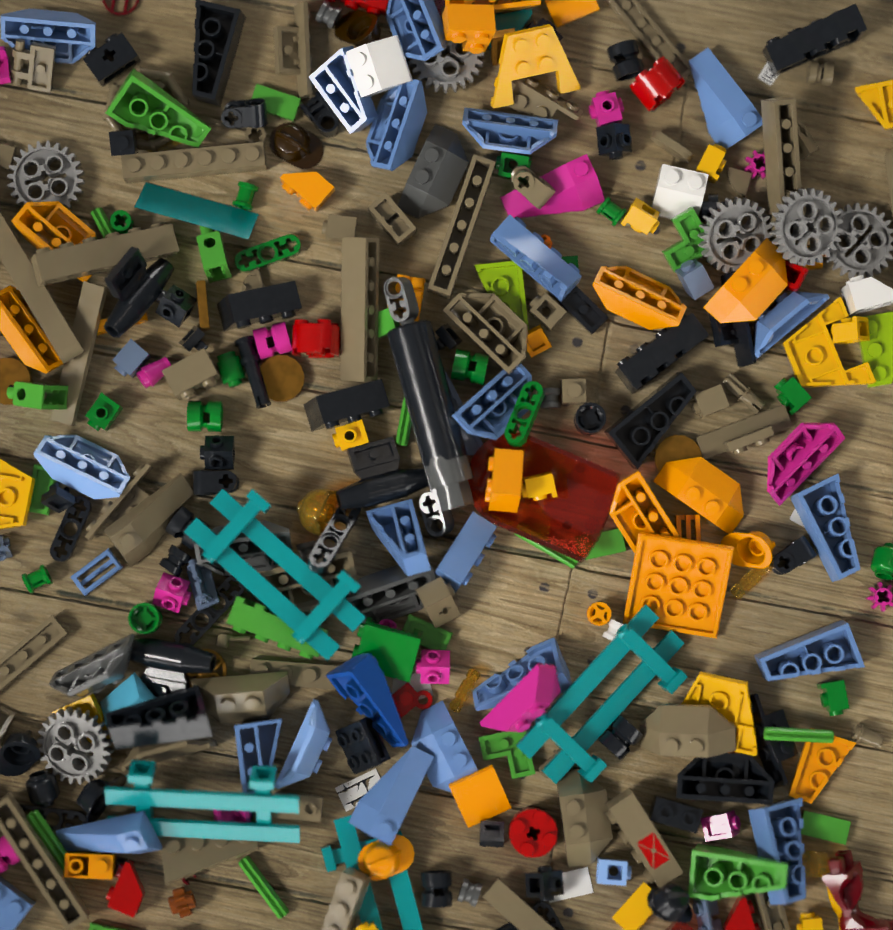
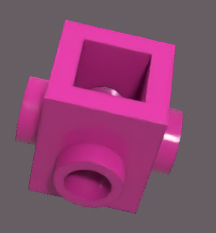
(607, 100)
(172, 593)
(434, 666)

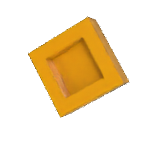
(537, 341)

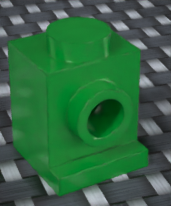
(504, 160)
(791, 394)
(112, 411)
(834, 697)

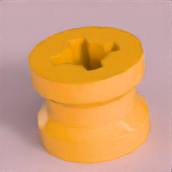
(600, 615)

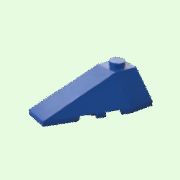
(367, 687)

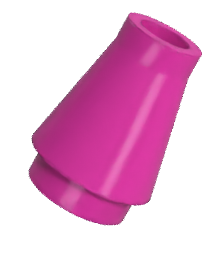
(152, 373)

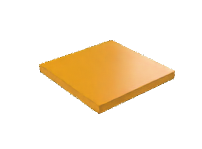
(680, 583)

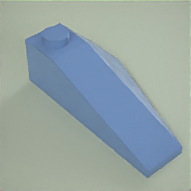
(725, 106)
(498, 686)
(387, 802)
(114, 835)

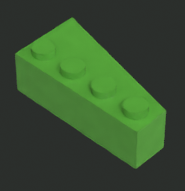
(266, 625)

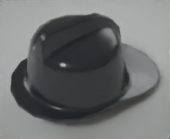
(18, 754)
(93, 797)
(670, 903)

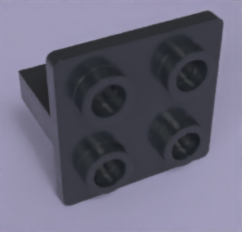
(362, 745)

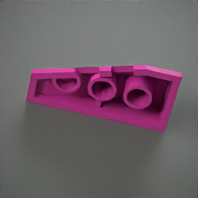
(575, 188)

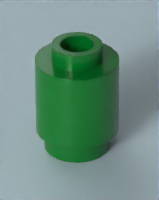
(230, 369)

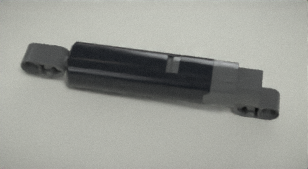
(429, 409)

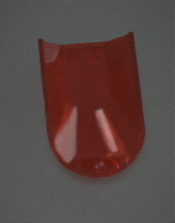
(562, 523)

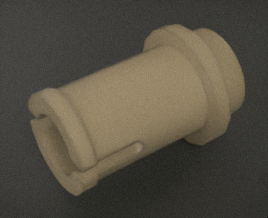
(867, 736)

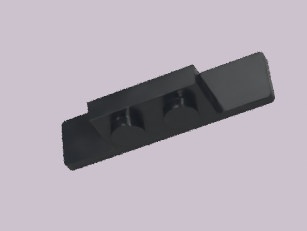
(734, 334)
(772, 751)

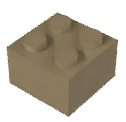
(192, 375)

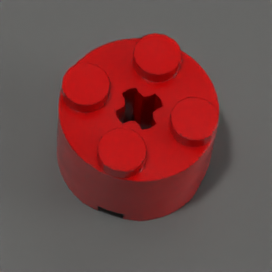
(657, 84)
(316, 339)
(546, 835)

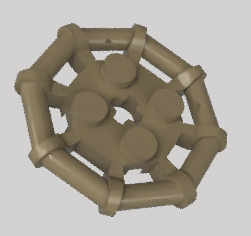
(165, 80)

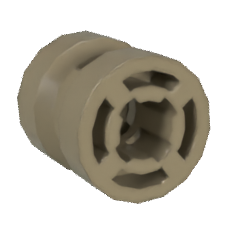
(820, 73)

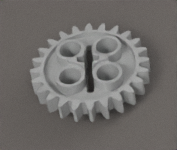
(435, 74)
(42, 158)
(732, 214)
(806, 226)
(873, 256)
(75, 745)

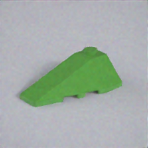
(151, 109)
(728, 873)

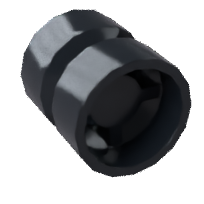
(625, 59)
(589, 419)
(179, 524)
(620, 737)
(436, 880)

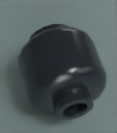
(42, 788)

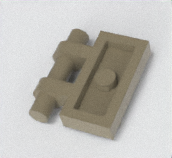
(41, 65)

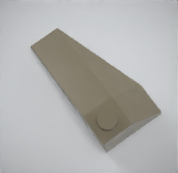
(145, 524)

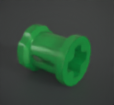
(245, 196)
(611, 211)
(115, 223)
(37, 579)

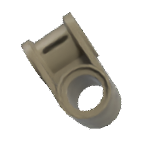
(534, 188)

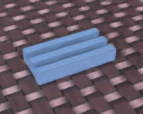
(80, 585)

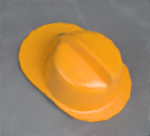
(750, 549)
(385, 860)

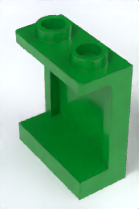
(391, 647)

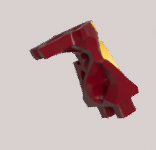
(845, 889)

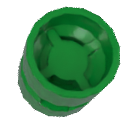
(461, 365)
(196, 416)
(145, 618)

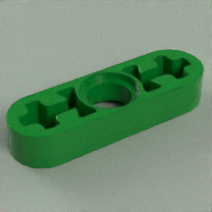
(282, 242)
(525, 424)

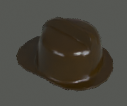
(358, 28)
(296, 145)

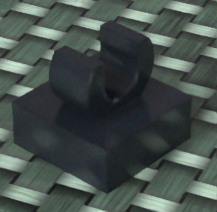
(711, 203)
(447, 337)
(193, 339)
(58, 498)
(491, 834)

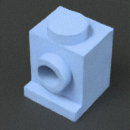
(603, 875)

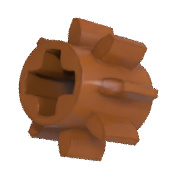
(182, 902)

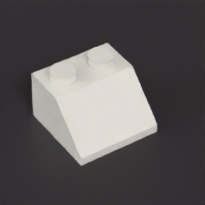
(379, 66)
(678, 190)
(865, 295)

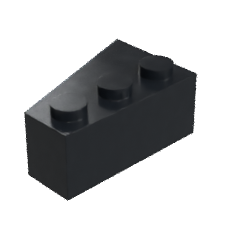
(259, 305)
(346, 405)

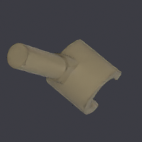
(223, 639)

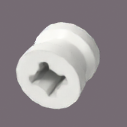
(610, 634)

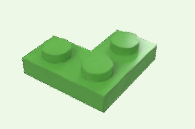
(686, 249)
(503, 744)

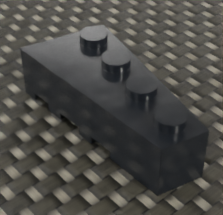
(661, 353)
(160, 720)

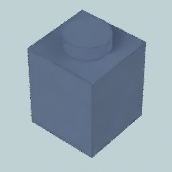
(694, 278)
(130, 359)

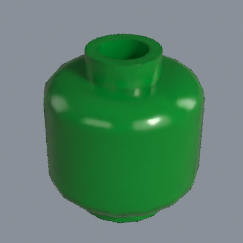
(883, 562)

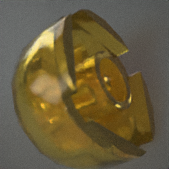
(317, 510)

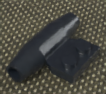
(135, 288)
(379, 475)
(168, 664)

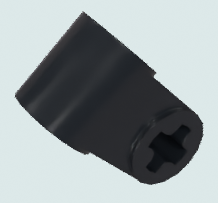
(318, 112)
(249, 113)
(210, 482)
(795, 555)

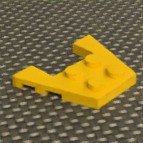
(531, 54)
(815, 356)
(15, 496)
(732, 701)

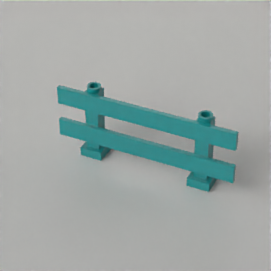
(331, 599)
(574, 749)
(262, 802)
(400, 882)

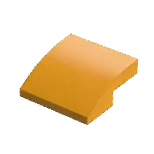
(570, 10)
(480, 796)

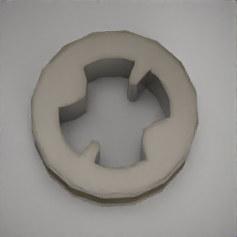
(248, 133)

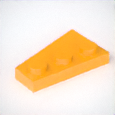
(816, 766)

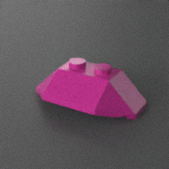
(799, 456)
(525, 701)

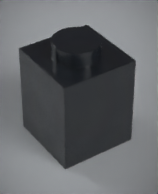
(123, 142)

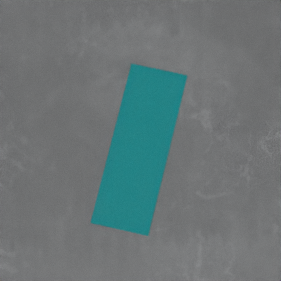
(196, 210)

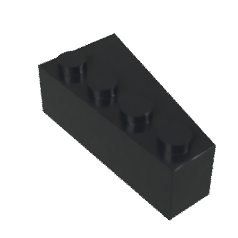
(814, 40)
(215, 48)
(645, 424)

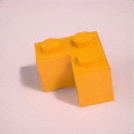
(469, 25)
(505, 487)

